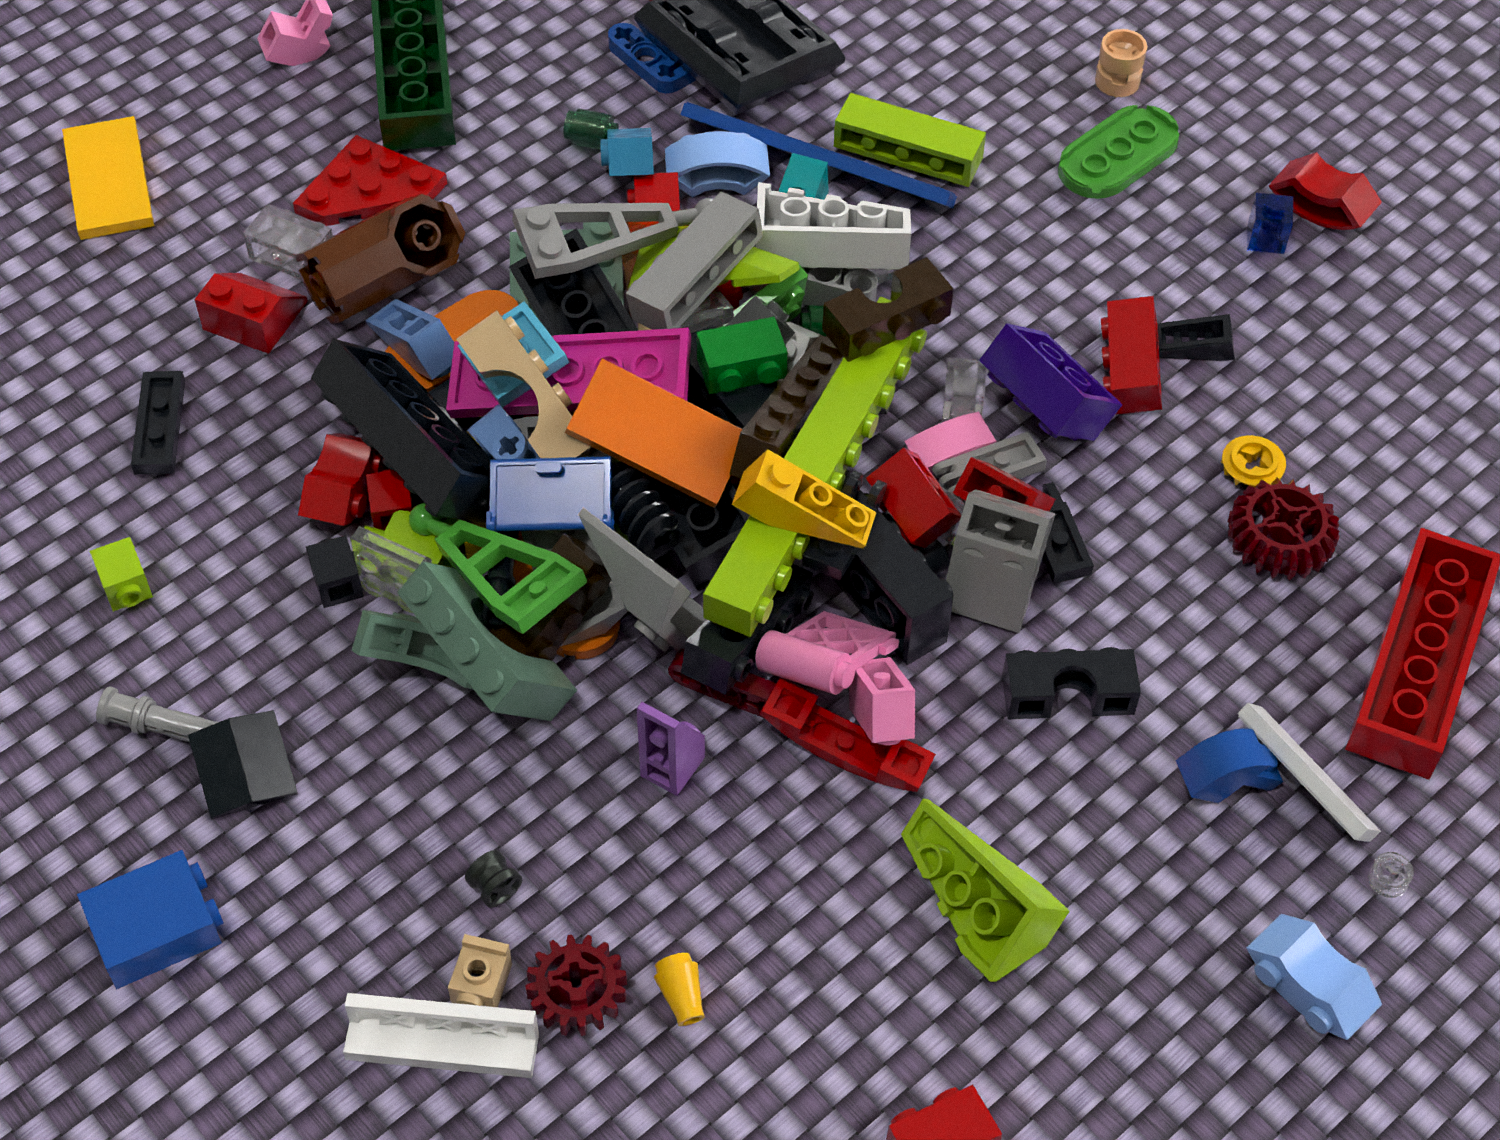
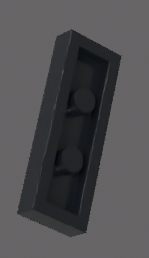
(158, 422)

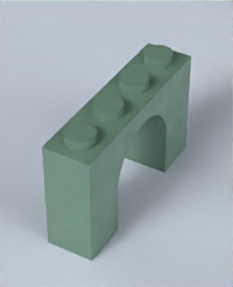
(497, 673)

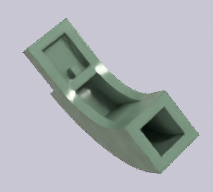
(404, 641)

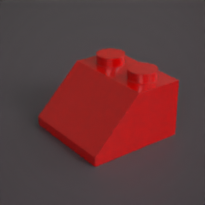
(247, 309)

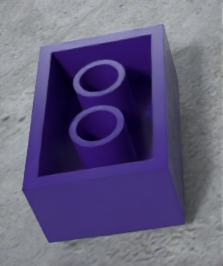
(1049, 383)

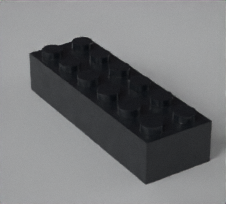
(407, 430)

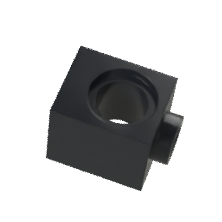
(334, 571)

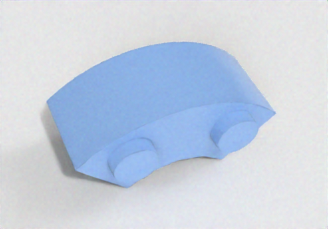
(718, 162)
(1314, 976)

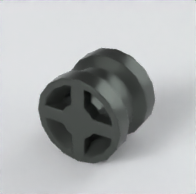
(493, 878)

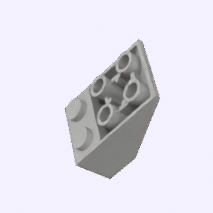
(997, 558)

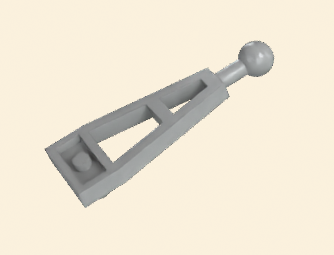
(548, 249)

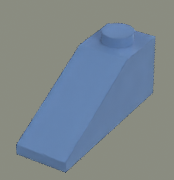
(415, 337)

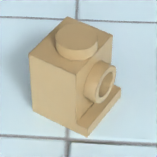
(482, 957)

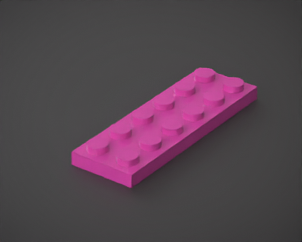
(653, 355)

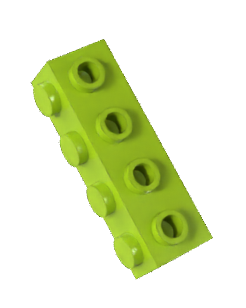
(909, 139)

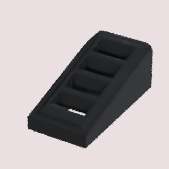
(1215, 347)

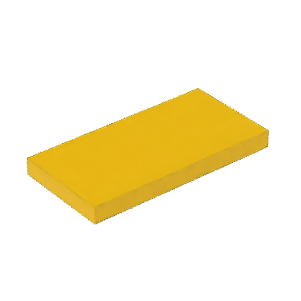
(107, 178)

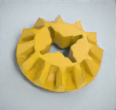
(1246, 450)

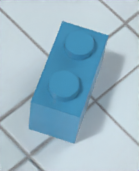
(628, 152)

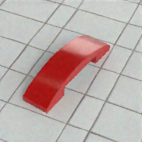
(842, 741)

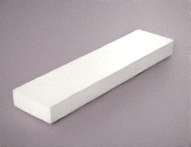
(1308, 773)

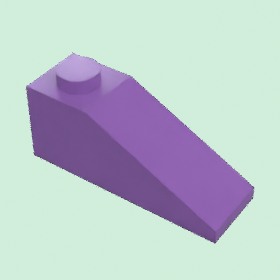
(667, 749)

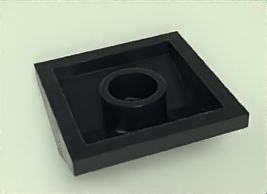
(242, 763)

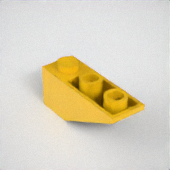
(801, 503)

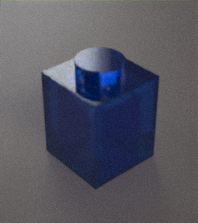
(1270, 223)

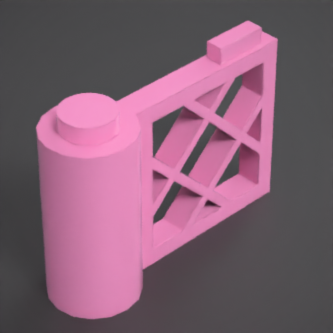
(821, 655)

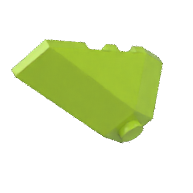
(753, 269)
(990, 901)

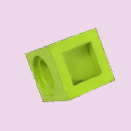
(121, 574)

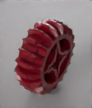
(1278, 540)

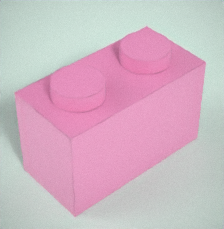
(883, 702)

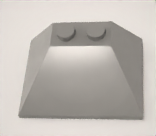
(647, 590)

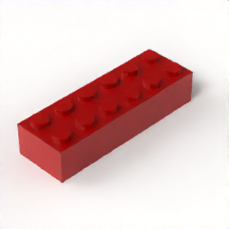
(1424, 654)

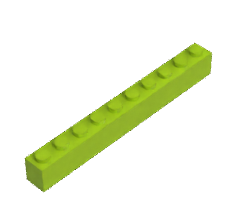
(825, 447)

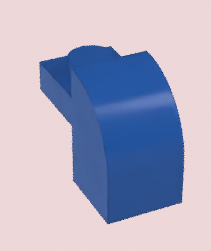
(1226, 764)

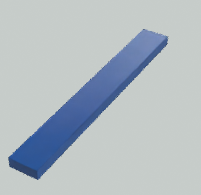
(833, 158)

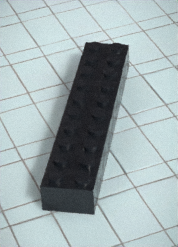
(588, 304)
(885, 577)

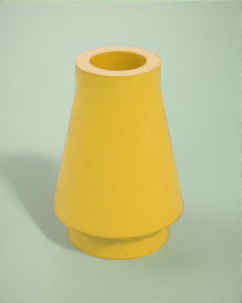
(680, 985)

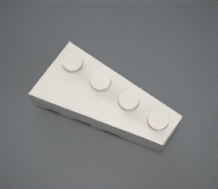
(832, 231)

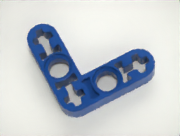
(651, 71)

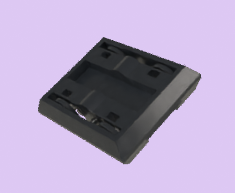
(741, 46)

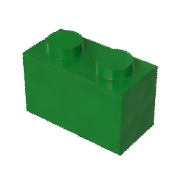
(742, 355)

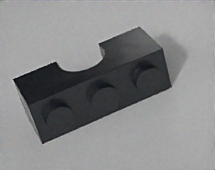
(1102, 675)

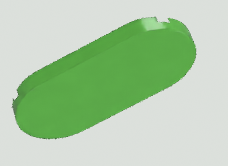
(1118, 151)

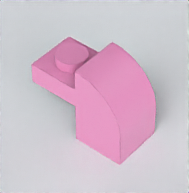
(299, 38)

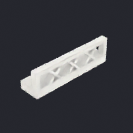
(441, 1035)

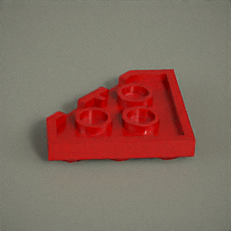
(364, 182)

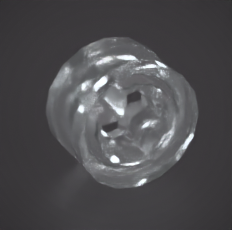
(1384, 884)

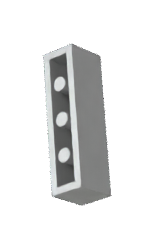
(694, 263)

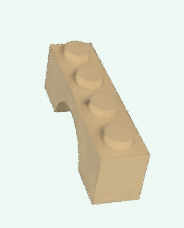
(496, 351)

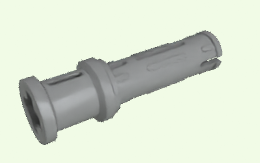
(145, 716)

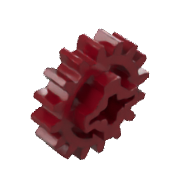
(554, 987)

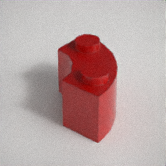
(1326, 194)
(338, 482)

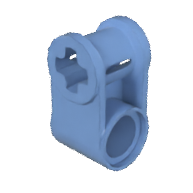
(501, 436)

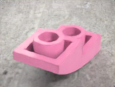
(951, 439)

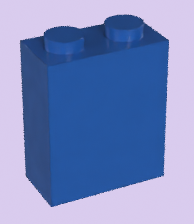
(151, 918)

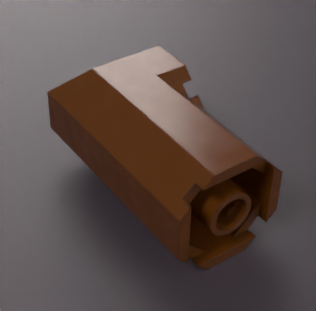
(381, 255)

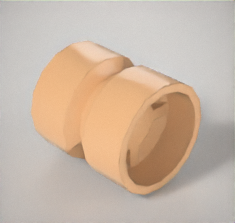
(1121, 62)

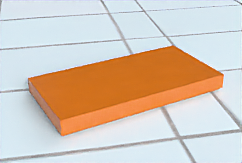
(656, 432)

